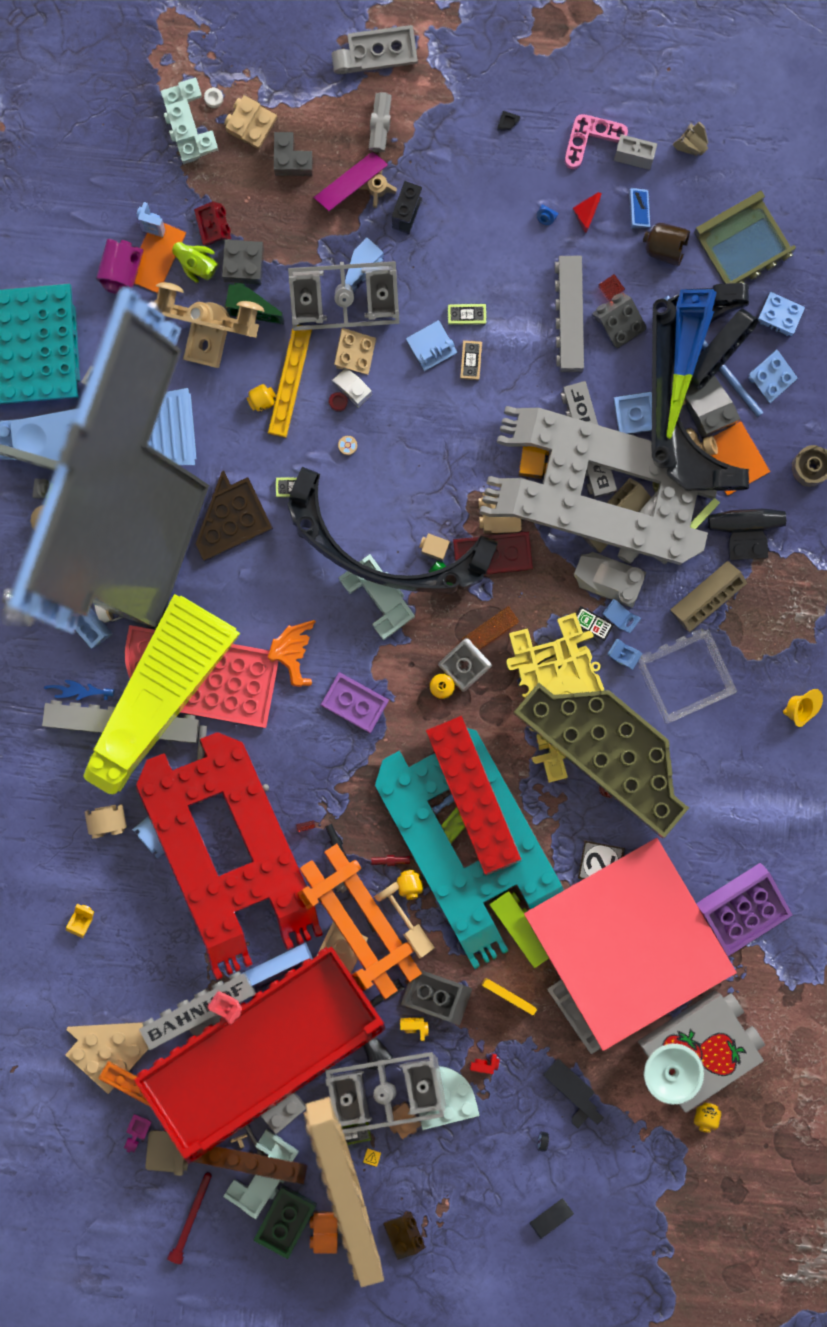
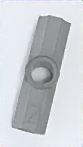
(380, 122)

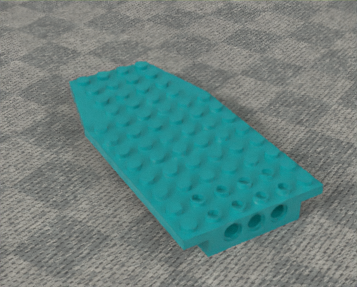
(38, 344)

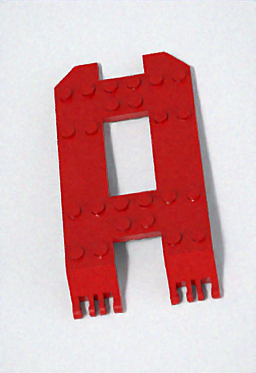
(214, 897)

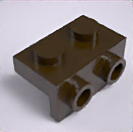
(404, 1235)

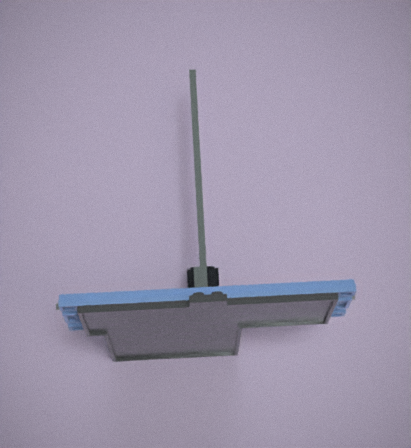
(115, 505)

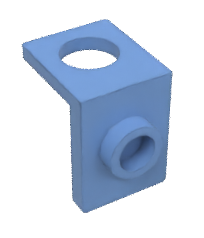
(620, 616)

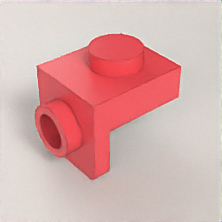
(225, 1007)

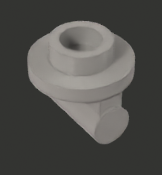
(41, 488)

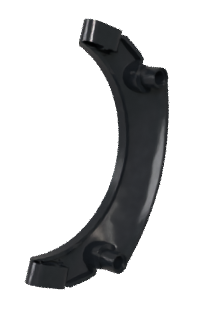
(306, 513)

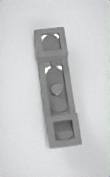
(570, 1010)

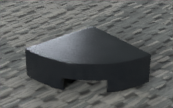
(508, 121)

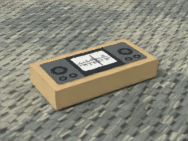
(471, 360)

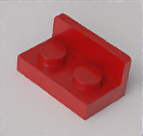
(481, 1065)

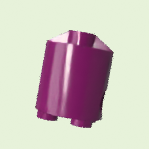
(119, 266)

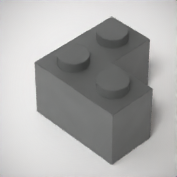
(290, 162)

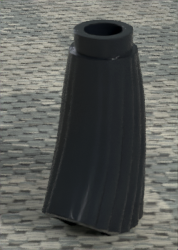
(376, 1051)

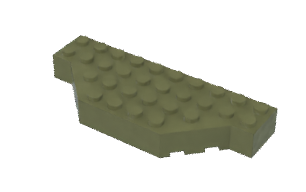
(611, 748)

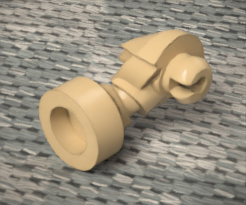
(708, 445)

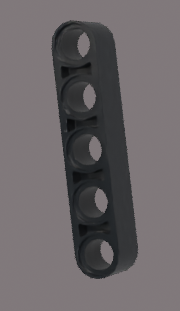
(723, 347)

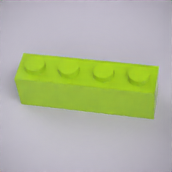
(519, 928)

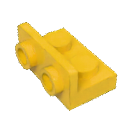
(412, 1024)

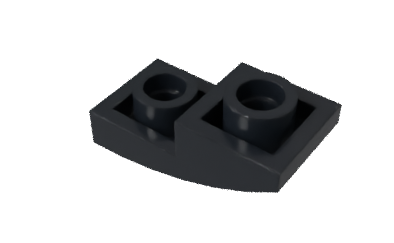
(551, 1218)

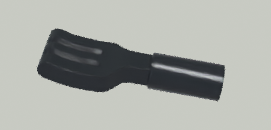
(378, 999)

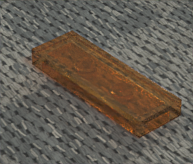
(492, 628)

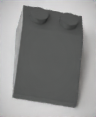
(711, 408)
(437, 997)

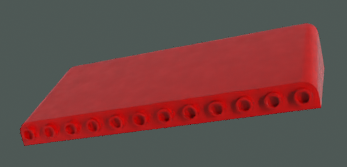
(262, 1057)

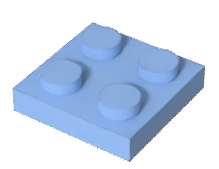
(634, 413)

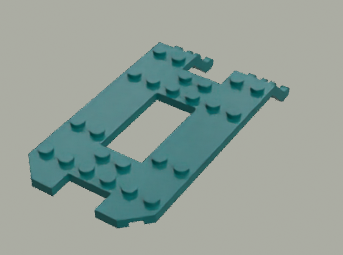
(457, 888)

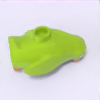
(195, 260)

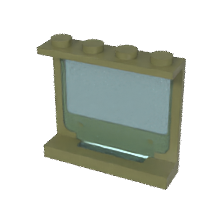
(744, 240)

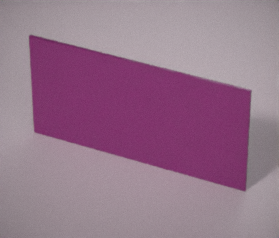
(350, 181)

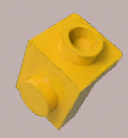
(80, 920)

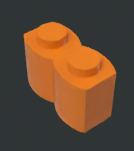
(325, 1232)

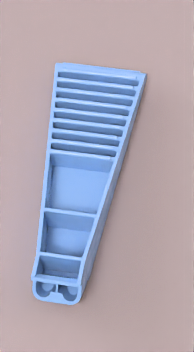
(48, 433)

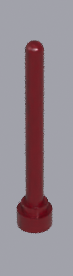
(176, 1255)

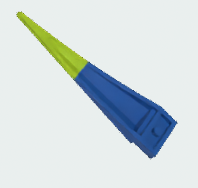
(692, 323)

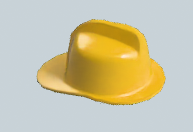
(804, 707)

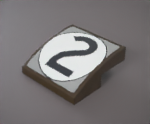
(597, 856)

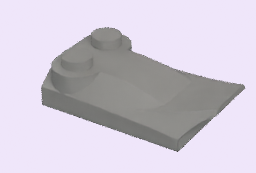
(609, 578)

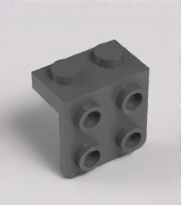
(620, 319)

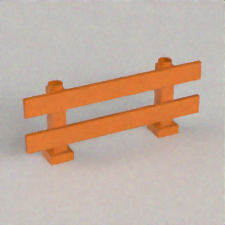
(322, 890)

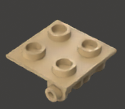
(354, 351)

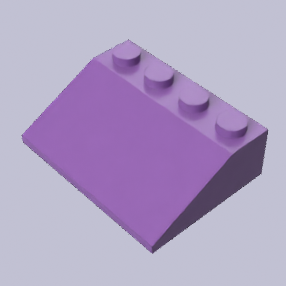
(744, 909)

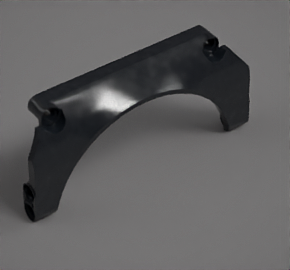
(685, 460)

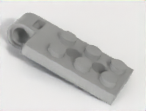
(361, 55)

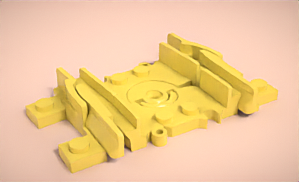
(573, 677)

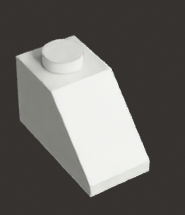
(352, 387)

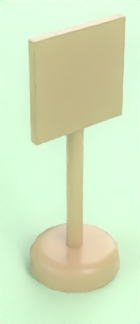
(415, 936)

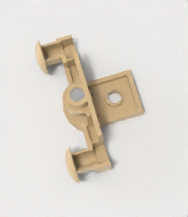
(208, 323)

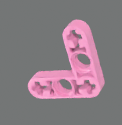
(590, 130)

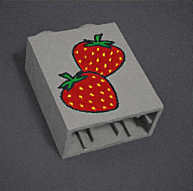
(717, 1039)

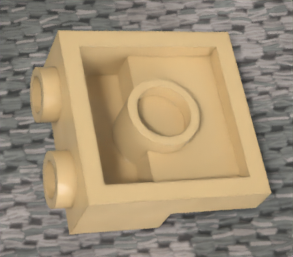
(250, 121)

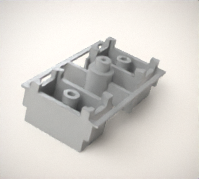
(307, 295)
(423, 1087)

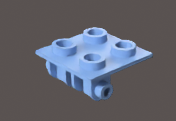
(781, 314)
(431, 345)
(772, 376)

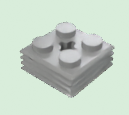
(465, 652)

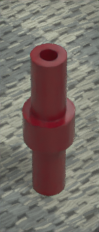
(390, 860)

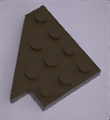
(231, 518)

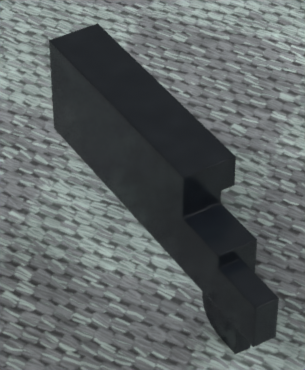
(575, 1090)

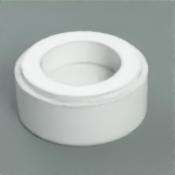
(213, 97)

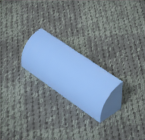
(92, 629)
(278, 966)

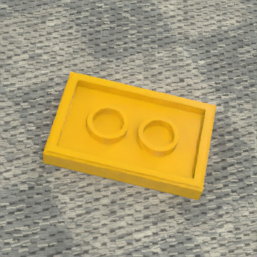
(509, 996)

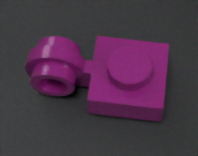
(138, 1128)

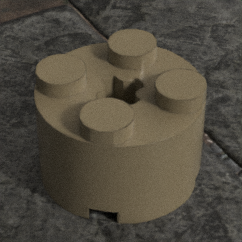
(800, 466)

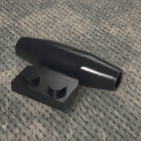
(747, 530)

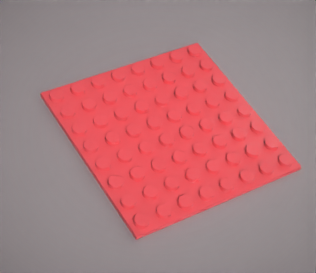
(630, 943)

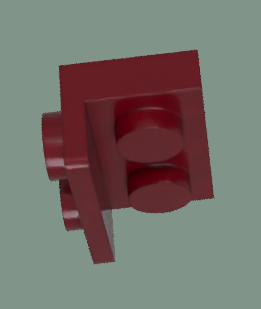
(212, 223)

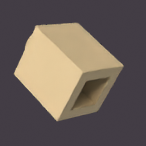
(434, 547)

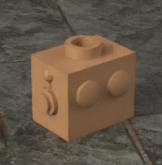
(399, 1113)

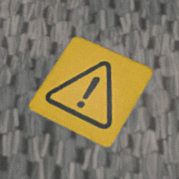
(372, 1157)

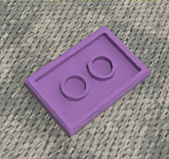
(354, 702)

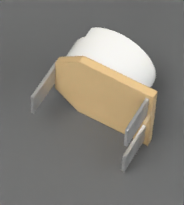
(104, 615)

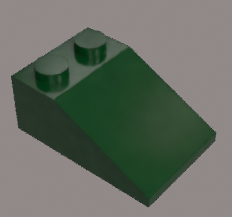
(239, 293)

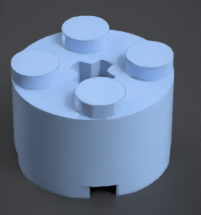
(149, 837)

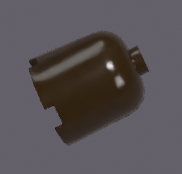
(666, 242)

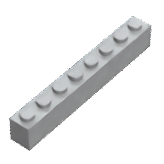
(95, 720)

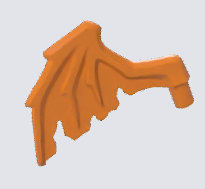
(289, 648)

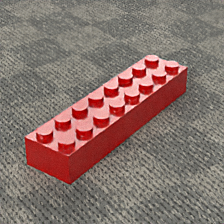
(473, 795)

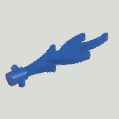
(76, 688)

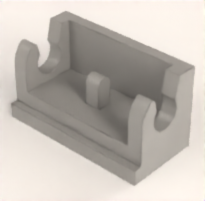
(635, 152)

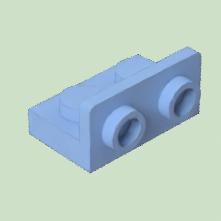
(149, 221)

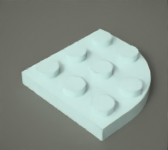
(458, 1098)

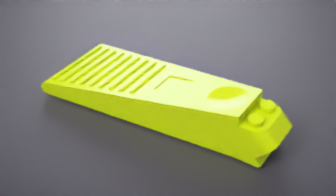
(169, 673)

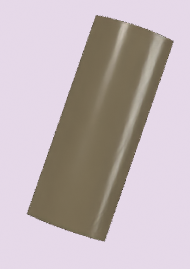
(629, 496)
(708, 596)

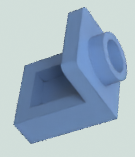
(624, 654)

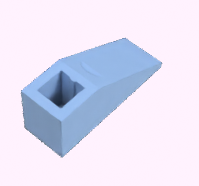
(365, 253)

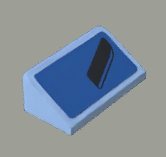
(639, 208)

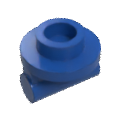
(546, 215)

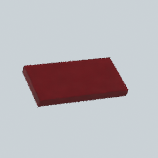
(511, 554)

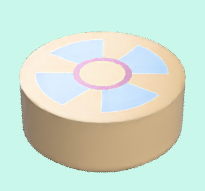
(347, 445)

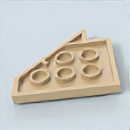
(103, 1043)

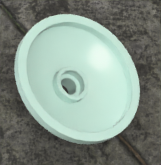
(685, 1081)

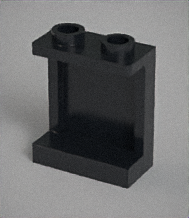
(406, 207)

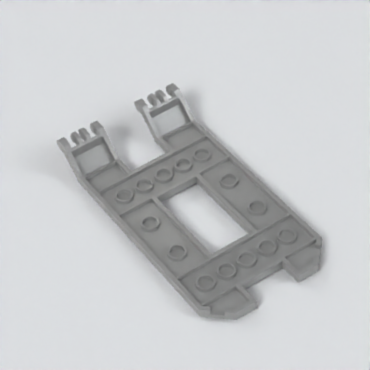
(559, 498)

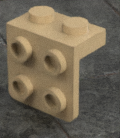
(498, 524)

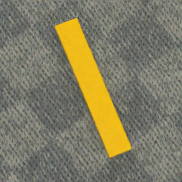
(289, 382)

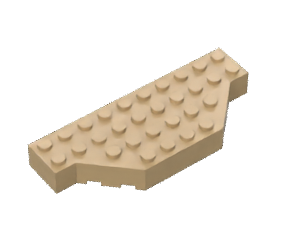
(343, 1191)

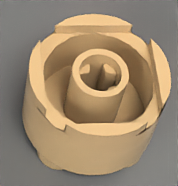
(105, 820)

